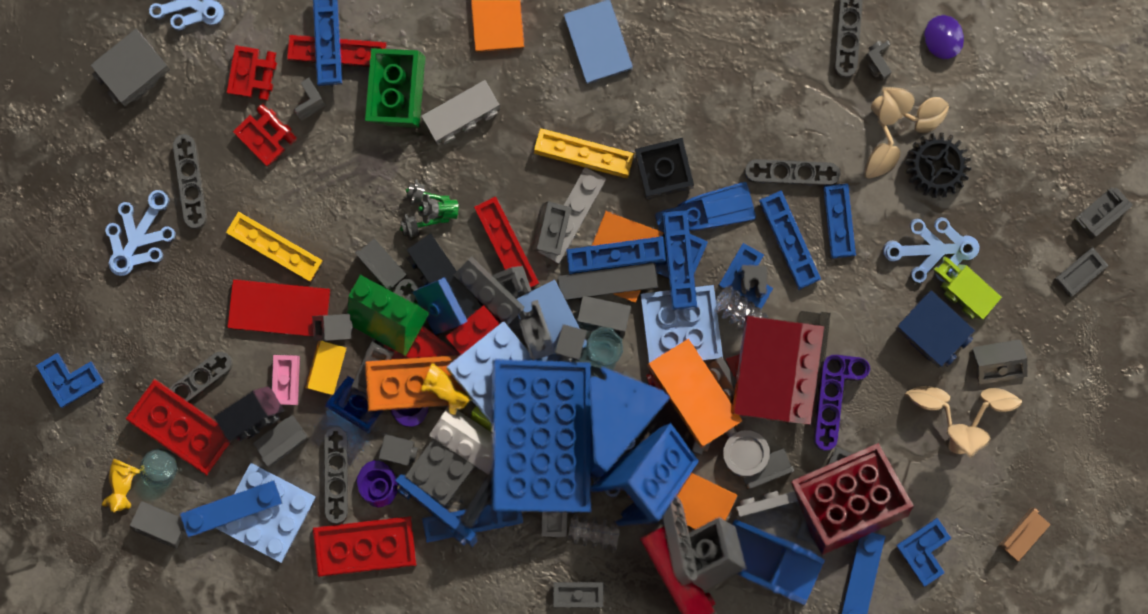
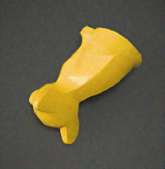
(440, 384)
(120, 480)

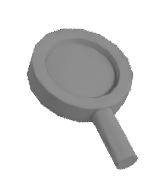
(746, 453)

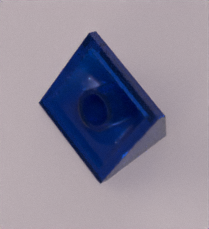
(353, 406)

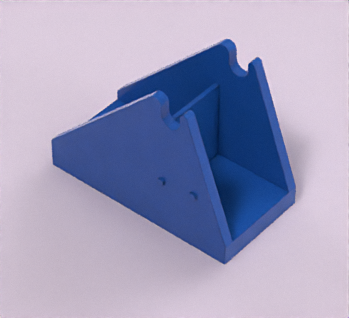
(617, 415)
(650, 475)
(777, 563)

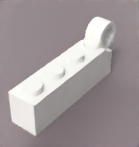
(465, 438)

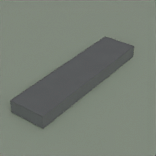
(608, 281)

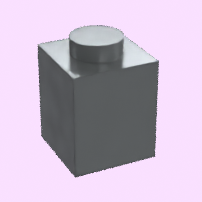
(331, 327)
(570, 343)
(398, 450)

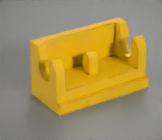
(325, 367)

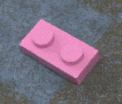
(286, 378)

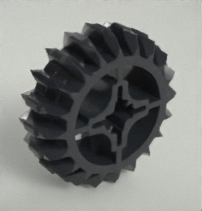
(947, 170)

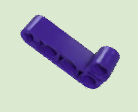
(834, 403)

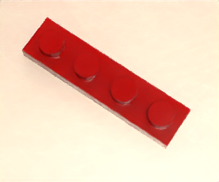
(352, 51)
(504, 238)

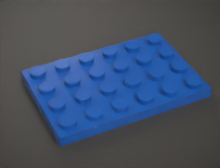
(540, 436)

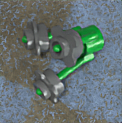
(428, 209)

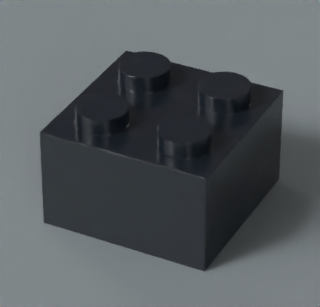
(664, 168)
(249, 414)

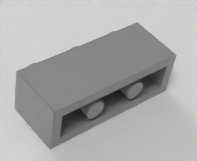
(461, 113)

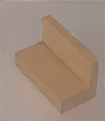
(1024, 534)

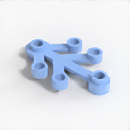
(201, 15)
(137, 236)
(935, 249)

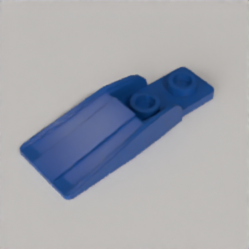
(715, 208)

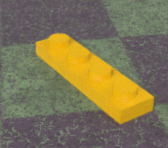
(584, 153)
(274, 246)

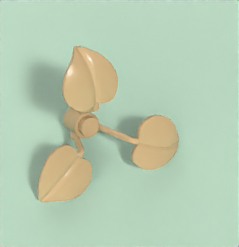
(891, 107)
(964, 438)

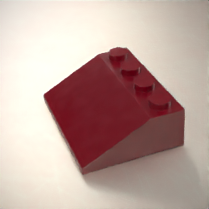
(777, 370)
(851, 498)
(689, 597)

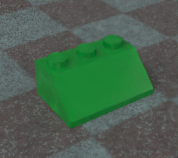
(395, 87)
(385, 315)

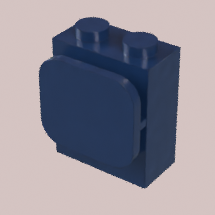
(935, 330)

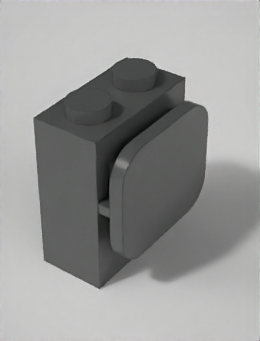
(129, 68)

